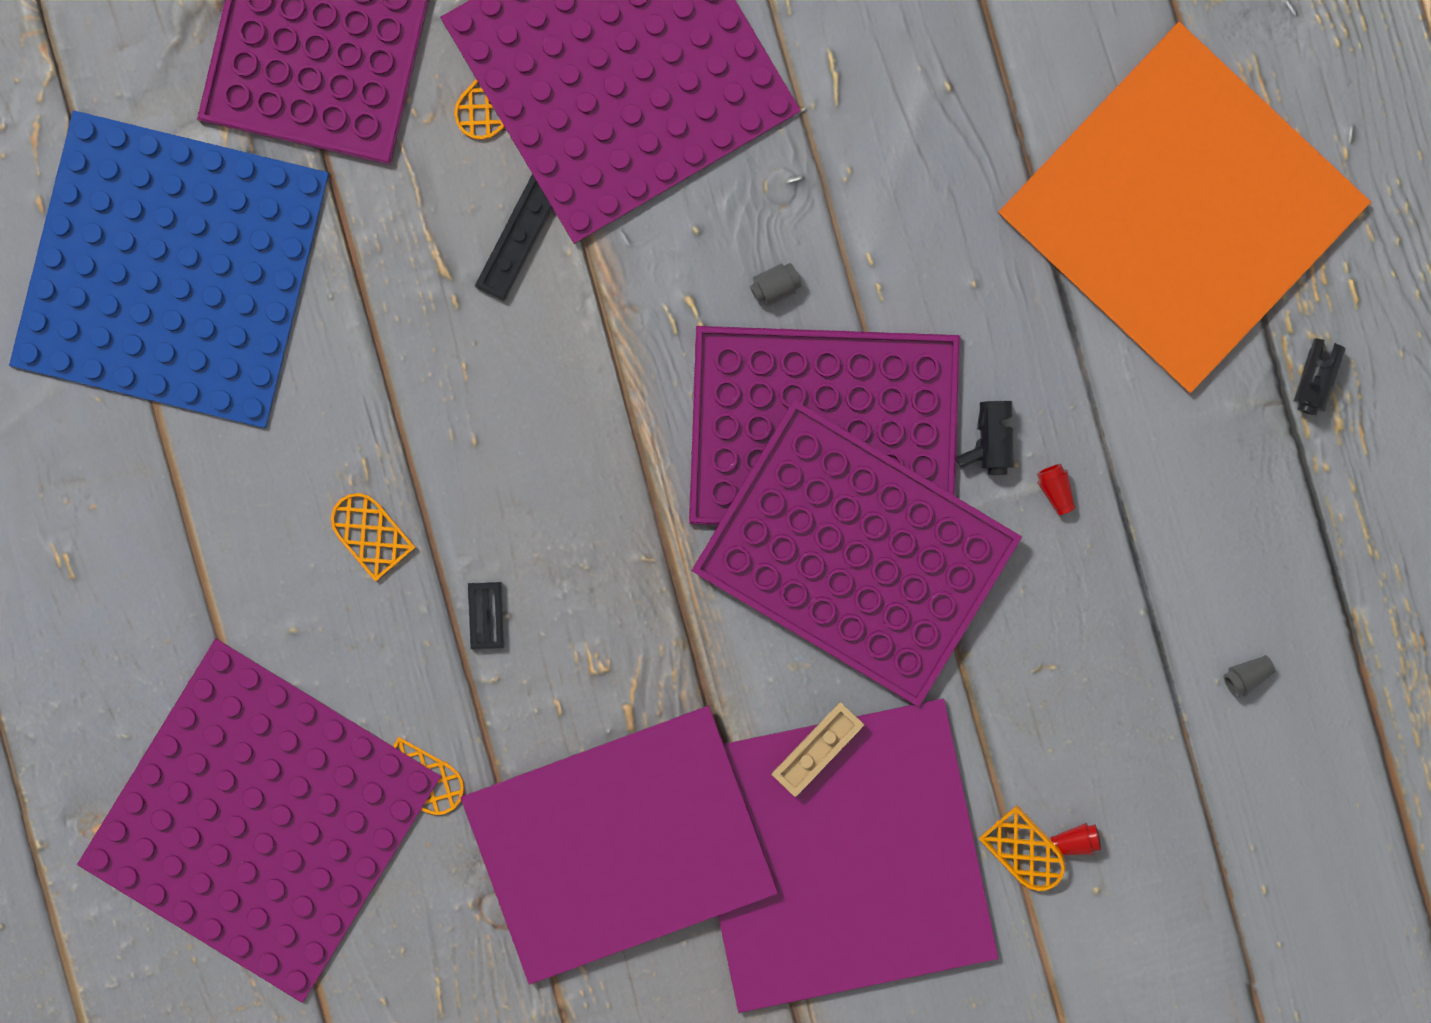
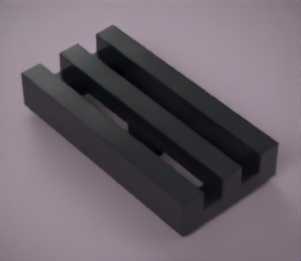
(487, 644)

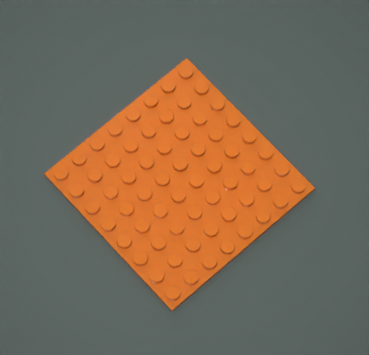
(1184, 207)

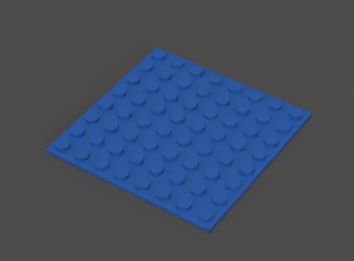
(169, 269)

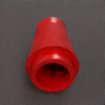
(1057, 488)
(1078, 840)

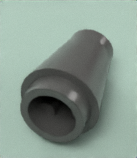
(1249, 675)

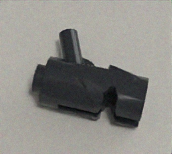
(1318, 378)
(995, 444)

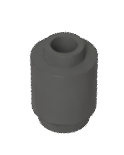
(775, 284)

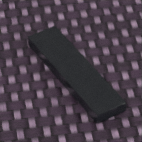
(515, 242)

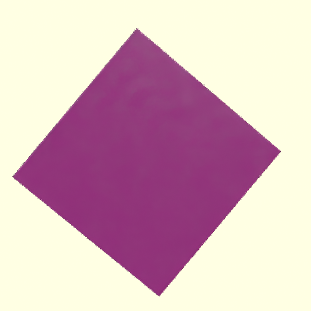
(619, 93)
(259, 820)
(865, 864)

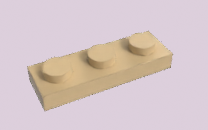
(817, 749)

